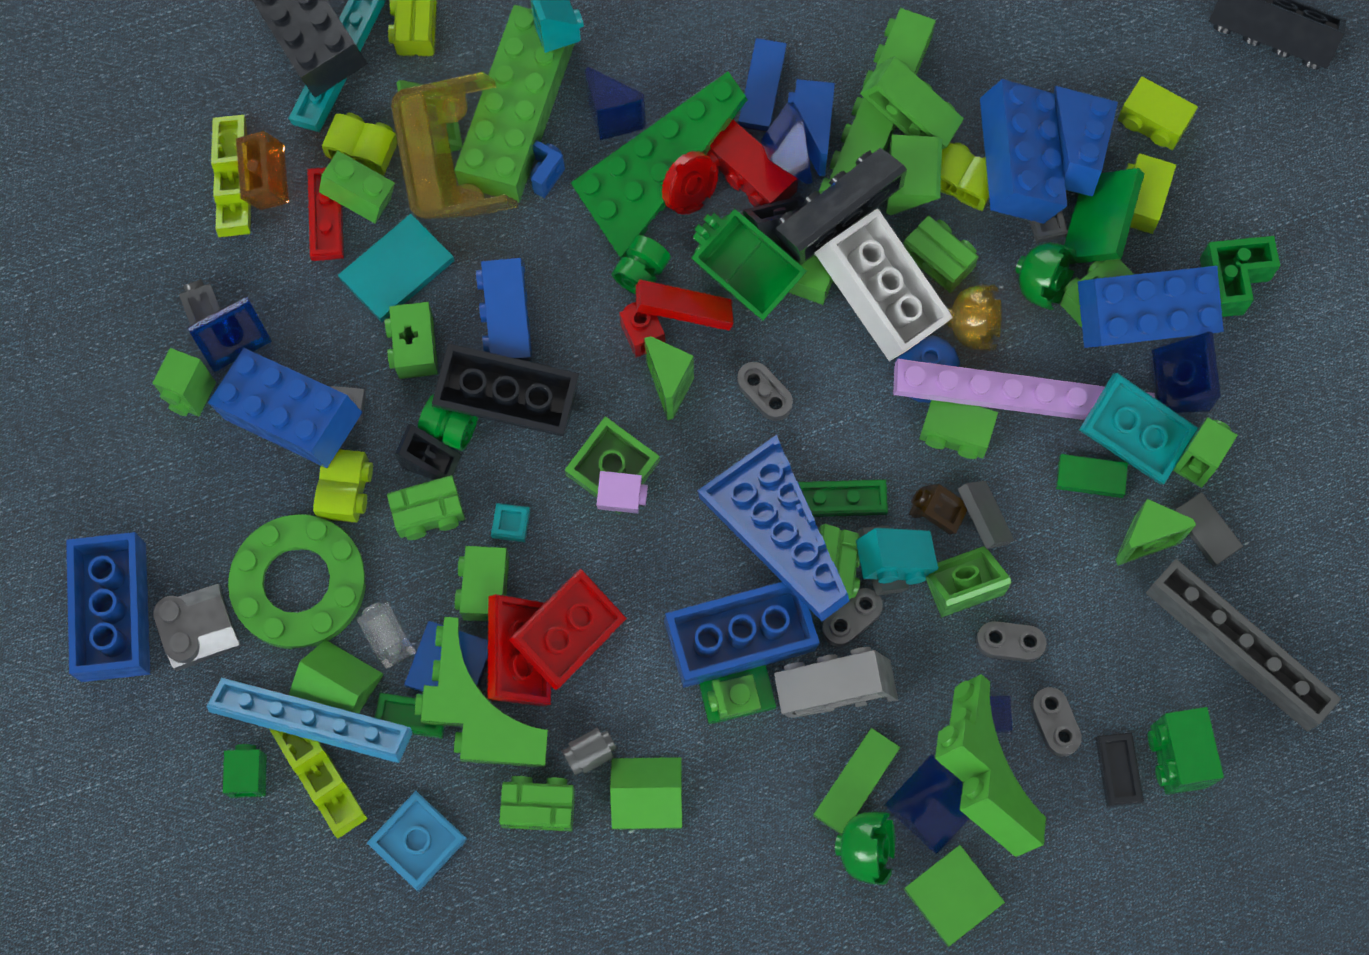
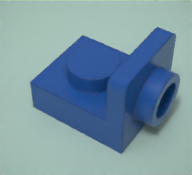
(548, 169)

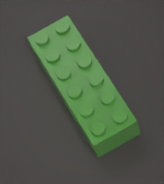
(515, 112)

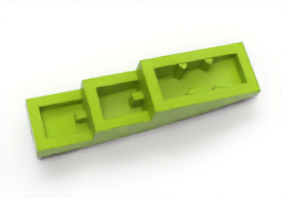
(232, 212)
(322, 782)

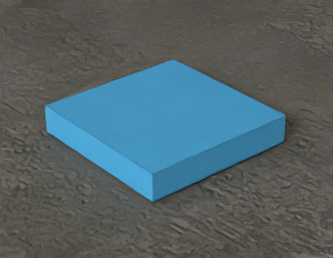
(417, 841)

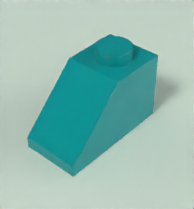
(556, 23)

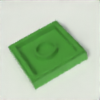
(954, 895)

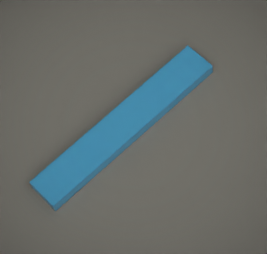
(310, 720)

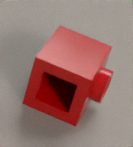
(639, 326)

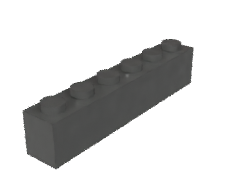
(1243, 646)

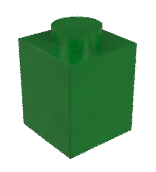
(244, 772)

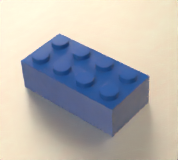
(1023, 151)
(1150, 306)
(285, 407)
(107, 607)
(739, 633)

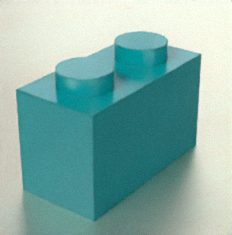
(897, 555)

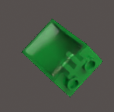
(745, 262)

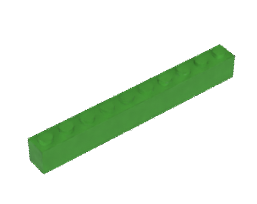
(908, 41)

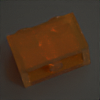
(262, 170)

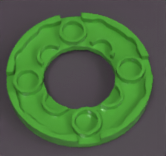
(310, 626)

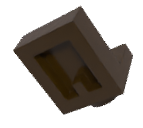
(939, 507)

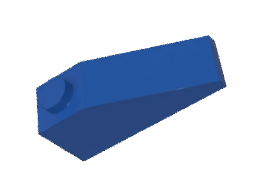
(814, 106)

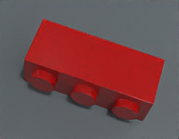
(748, 167)

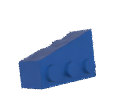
(1084, 137)
(505, 308)

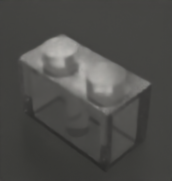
(385, 634)

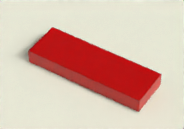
(324, 221)
(684, 305)

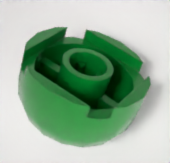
(1045, 273)
(867, 846)

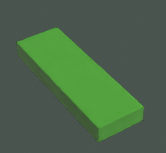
(856, 781)

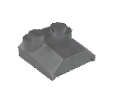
(195, 627)

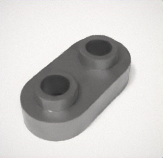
(764, 393)
(854, 618)
(1011, 642)
(1054, 721)

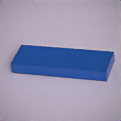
(762, 84)

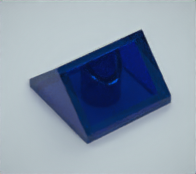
(614, 105)
(787, 144)
(228, 332)
(1187, 374)
(930, 804)

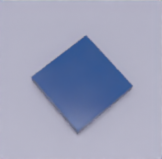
(473, 651)

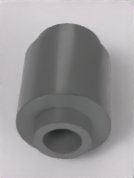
(589, 751)

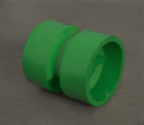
(643, 262)
(452, 426)

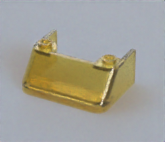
(425, 150)

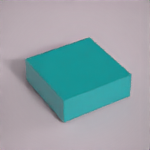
(510, 522)

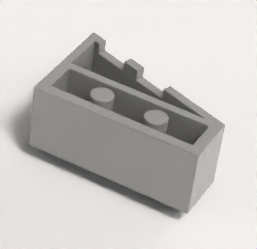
(835, 683)

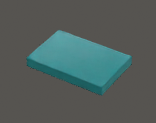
(396, 267)
(1138, 428)

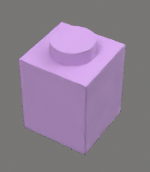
(621, 492)

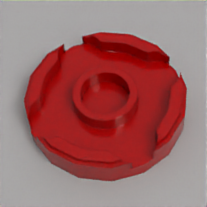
(689, 182)

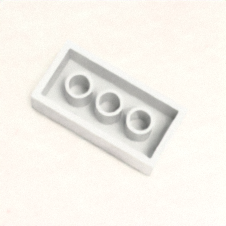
(883, 285)

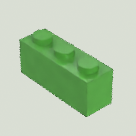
(910, 102)

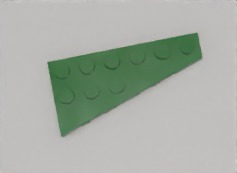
(627, 185)

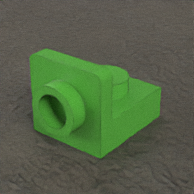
(734, 697)

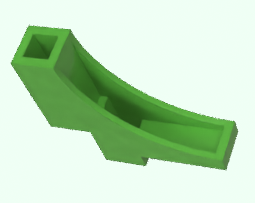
(456, 701)
(989, 788)

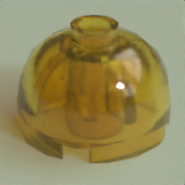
(976, 317)

